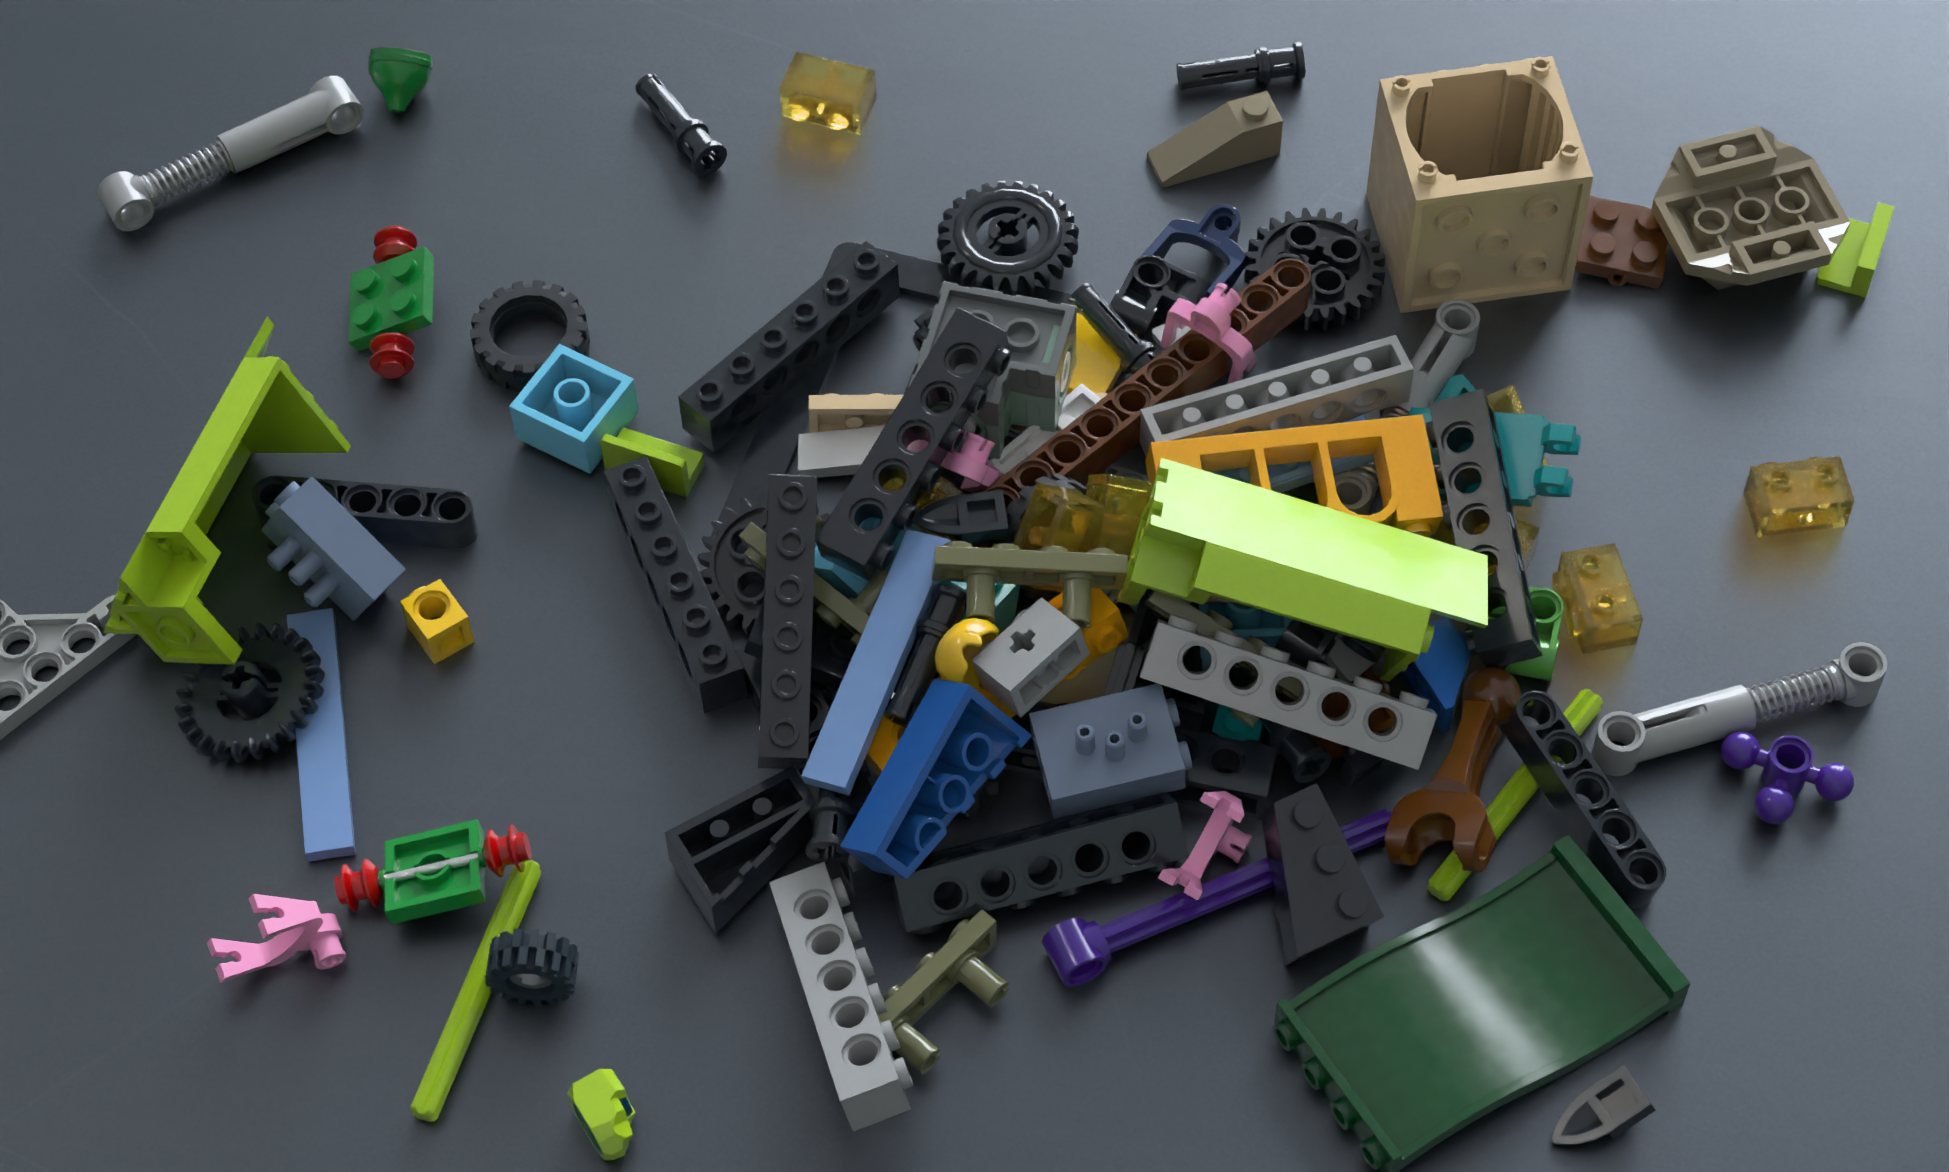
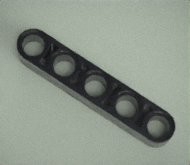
(389, 510)
(1584, 777)

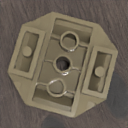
(1747, 209)

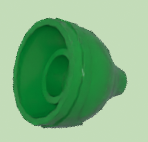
(399, 74)

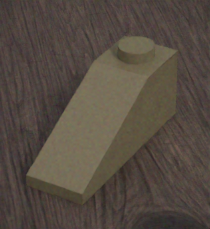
(1221, 140)

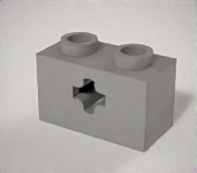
(1030, 656)

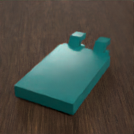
(1523, 445)

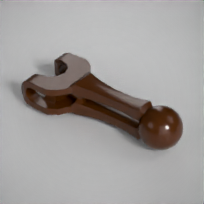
(1451, 802)

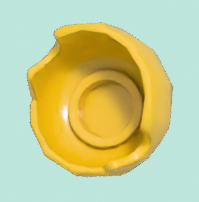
(960, 646)

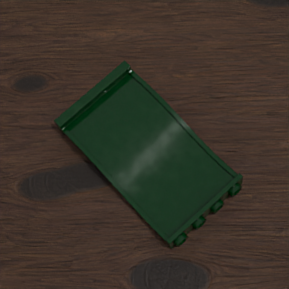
(1478, 1006)

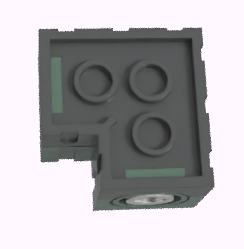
(1040, 364)

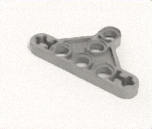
(50, 645)

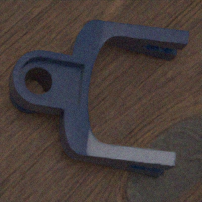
(1211, 234)

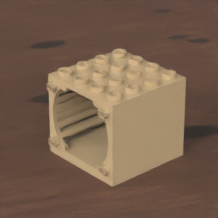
(1477, 183)

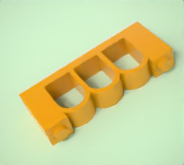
(1398, 450)

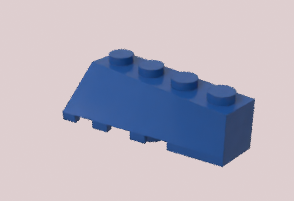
(931, 777)

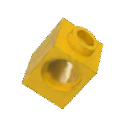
(438, 636)

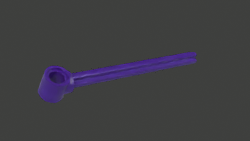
(1084, 949)

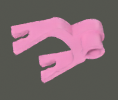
(1213, 321)
(970, 462)
(1217, 836)
(298, 929)

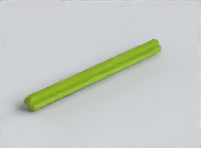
(1512, 798)
(472, 997)

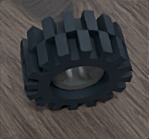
(532, 967)

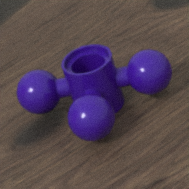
(1775, 801)

